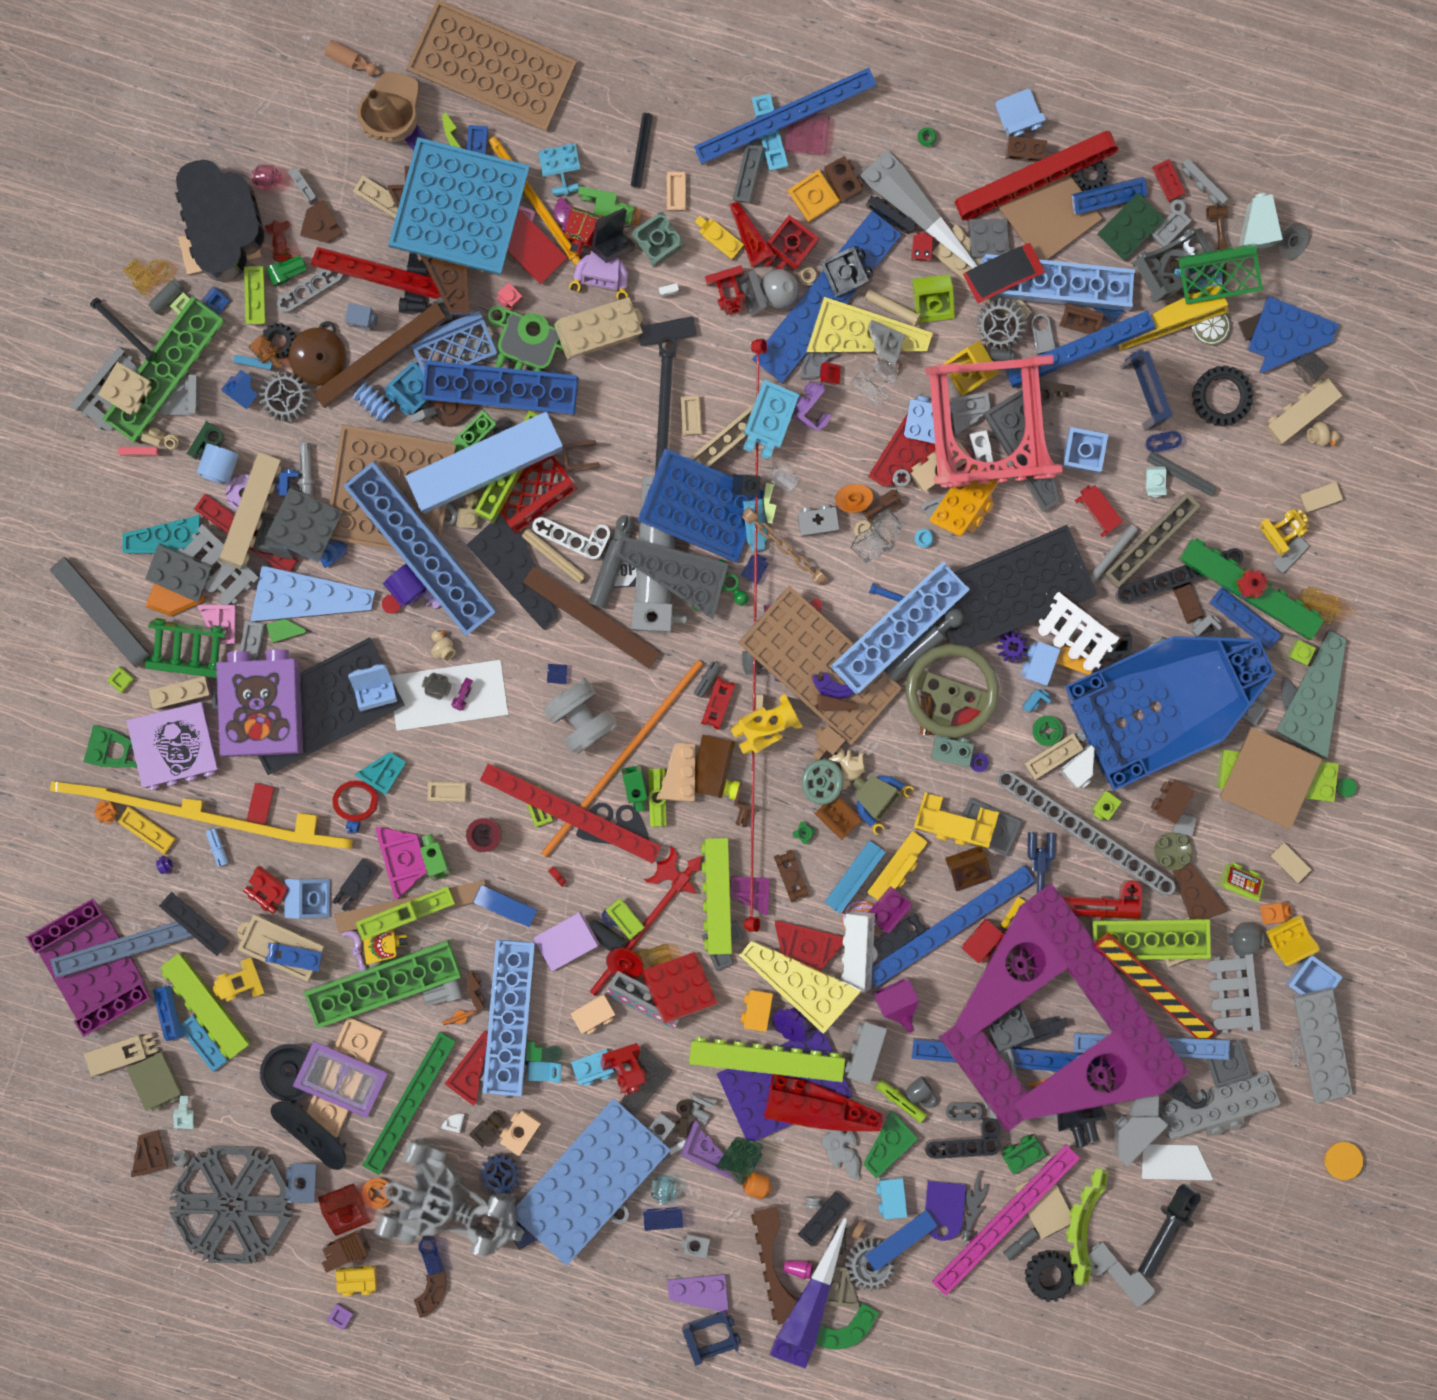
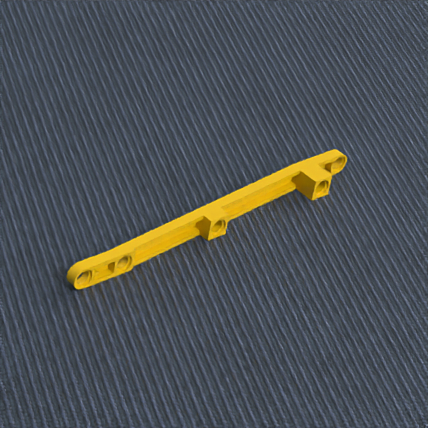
(194, 809)

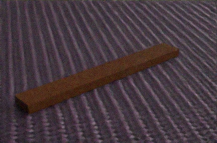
(380, 355)
(591, 617)

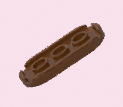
(452, 413)

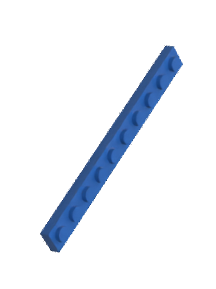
(785, 116)
(950, 925)
(1023, 1057)

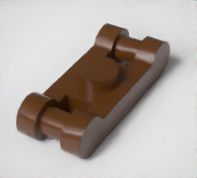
(791, 876)

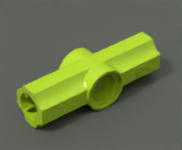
(657, 810)

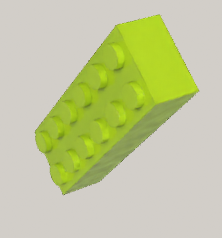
(1322, 787)
(1159, 937)

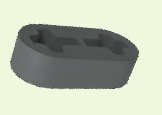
(963, 1106)

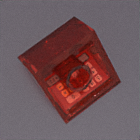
(344, 1209)

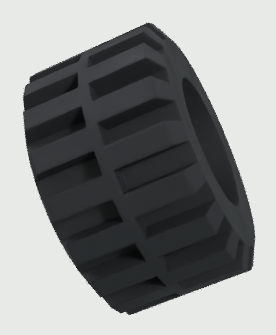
(1056, 1291)

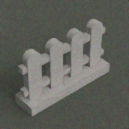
(94, 388)
(242, 581)
(1241, 1002)

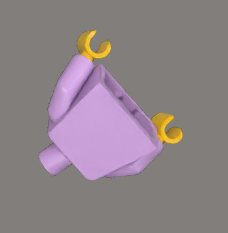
(597, 273)

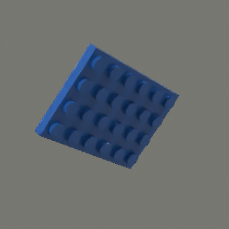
(696, 506)

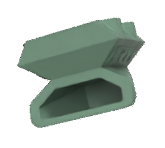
(658, 239)

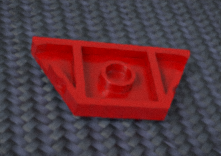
(806, 944)

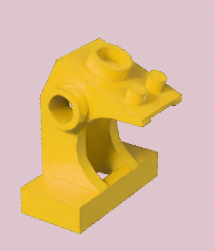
(1296, 519)
(224, 988)

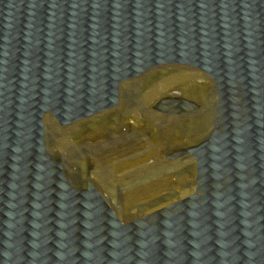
(142, 277)

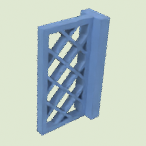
(453, 329)

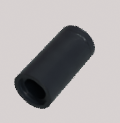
(606, 937)

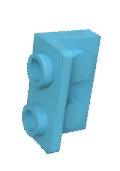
(589, 1068)

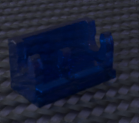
(663, 1218)

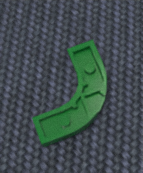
(851, 1333)

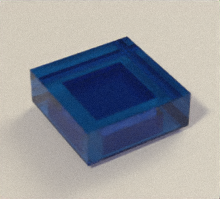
(557, 673)

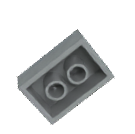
(865, 1051)

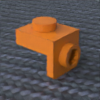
(1276, 912)

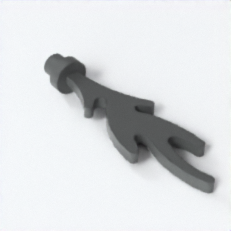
(972, 1202)

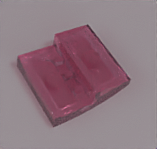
(808, 135)

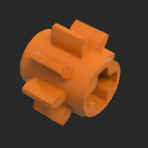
(105, 812)

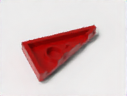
(754, 244)
(467, 1075)

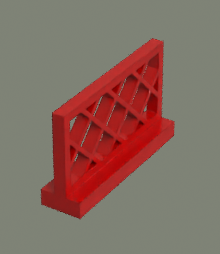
(544, 502)

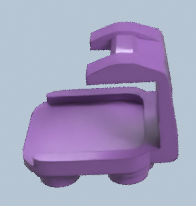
(804, 404)

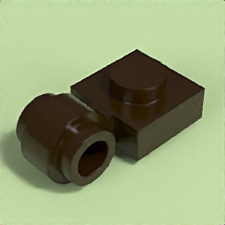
(681, 1126)
(483, 1132)

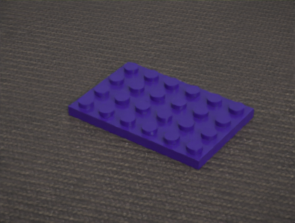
(749, 1090)

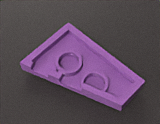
(700, 1291)

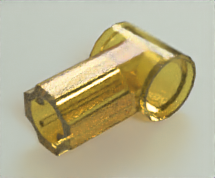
(654, 955)

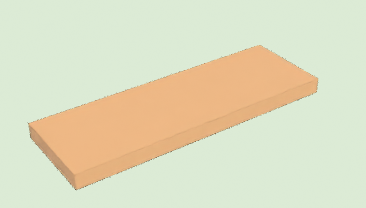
(356, 1041)

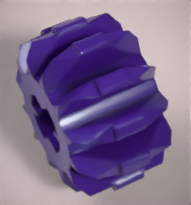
(1011, 653)

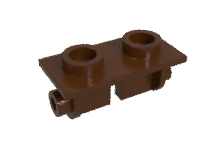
(887, 501)

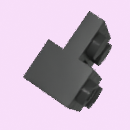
(264, 545)

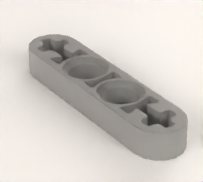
(312, 291)

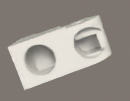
(981, 446)

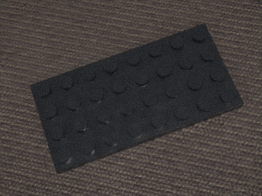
(1018, 587)
(331, 703)

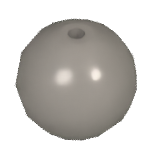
(780, 288)

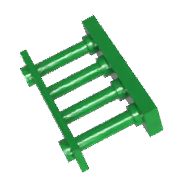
(175, 664)

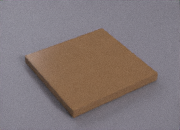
(1048, 217)
(1270, 778)

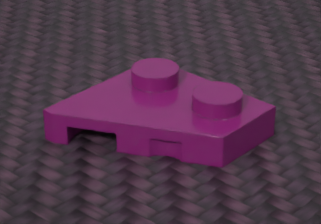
(741, 891)

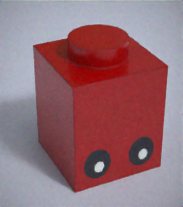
(921, 247)

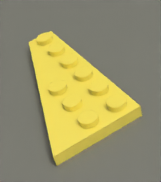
(846, 330)
(806, 988)

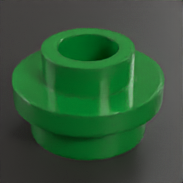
(930, 132)

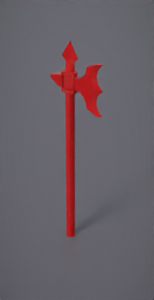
(665, 871)

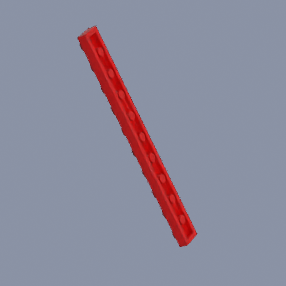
(570, 813)

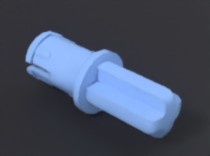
(217, 847)

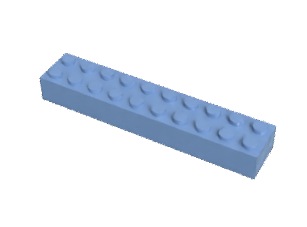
(420, 547)

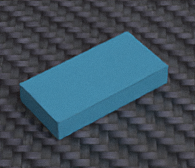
(252, 362)

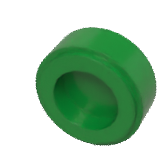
(1346, 787)

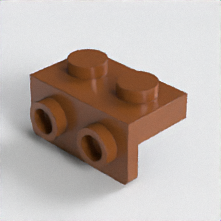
(838, 817)

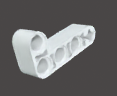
(570, 535)

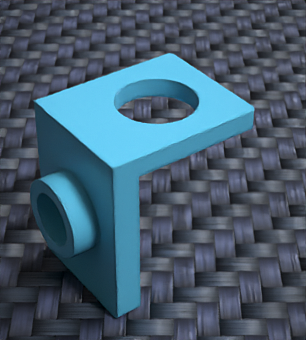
(543, 1071)

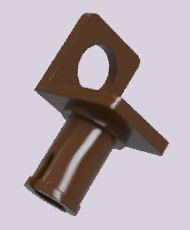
(745, 809)

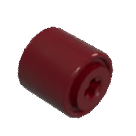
(474, 839)

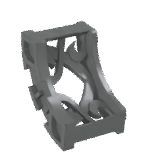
(1163, 289)

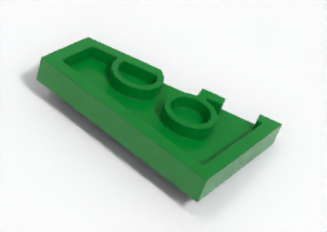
(889, 1146)

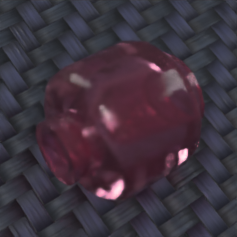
(266, 177)

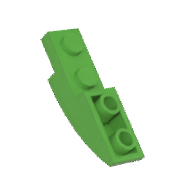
(475, 431)

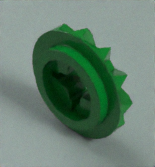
(1053, 723)

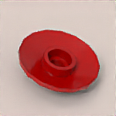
(624, 962)

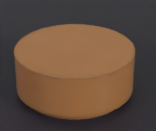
(858, 1229)

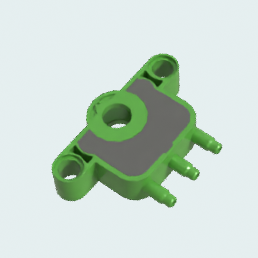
(520, 347)

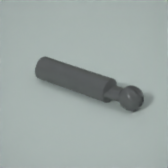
(610, 565)
(929, 639)

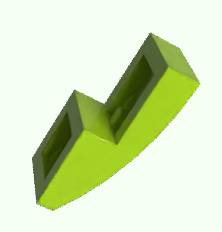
(450, 129)

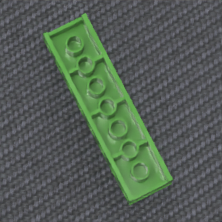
(175, 356)
(388, 979)

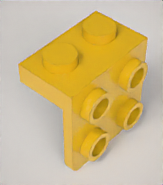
(1292, 941)

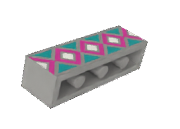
(635, 996)

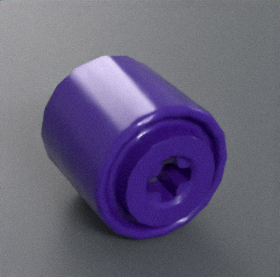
(405, 586)

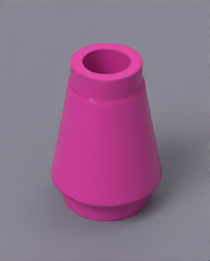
(800, 1269)

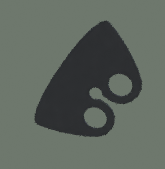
(635, 825)

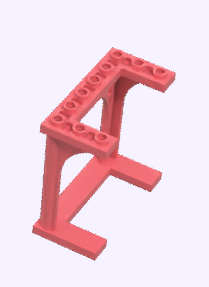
(1038, 459)

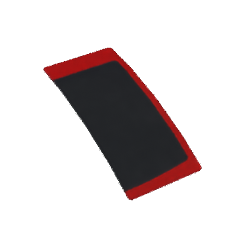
(1003, 272)

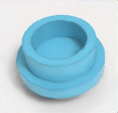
(924, 538)

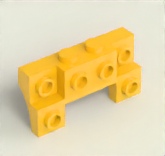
(955, 827)

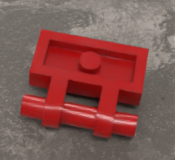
(269, 886)

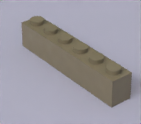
(1151, 540)

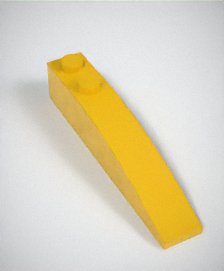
(1180, 316)

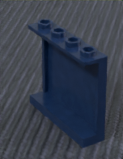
(1151, 388)

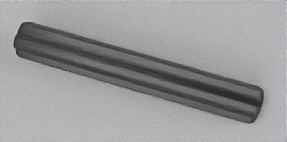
(1182, 474)

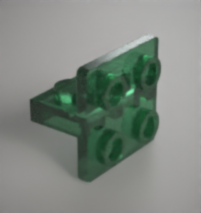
(740, 1159)

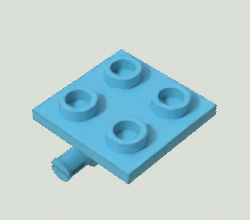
(558, 161)

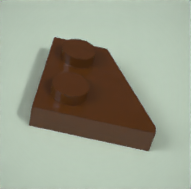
(149, 1154)

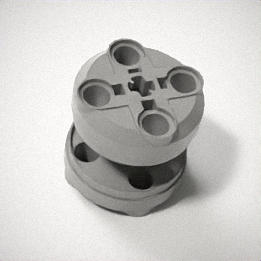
(573, 706)

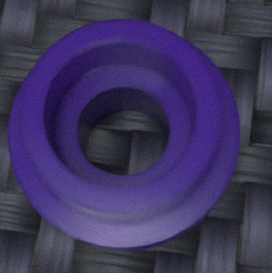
(974, 757)
(164, 865)

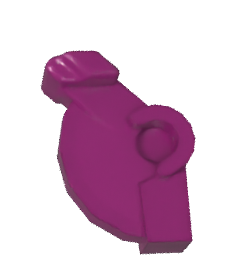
(562, 212)
(458, 703)

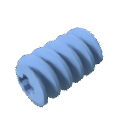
(373, 403)

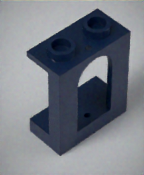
(699, 1354)

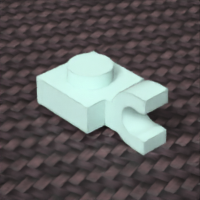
(183, 1117)

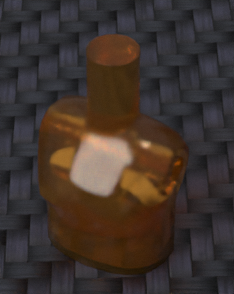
(265, 351)

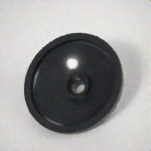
(273, 1074)

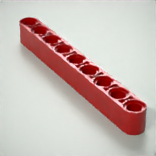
(1036, 175)

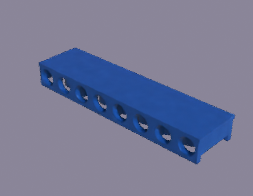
(500, 387)

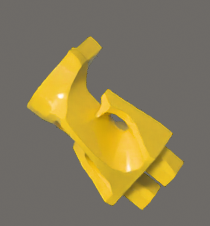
(756, 731)

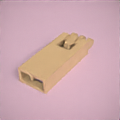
(113, 1056)

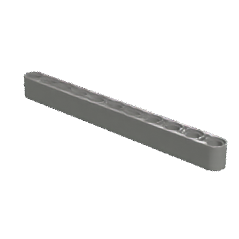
(1094, 836)

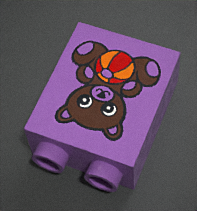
(259, 705)

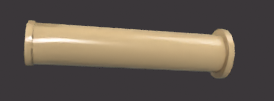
(892, 307)

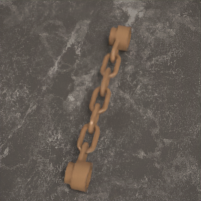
(818, 576)

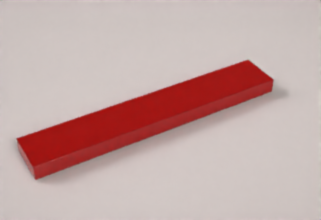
(223, 519)

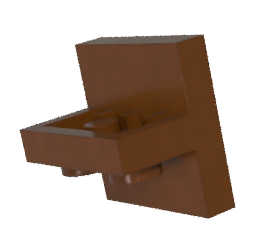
(969, 868)

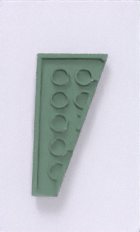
(1312, 708)

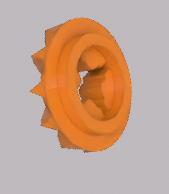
(367, 1193)

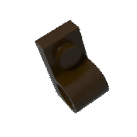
(1050, 388)

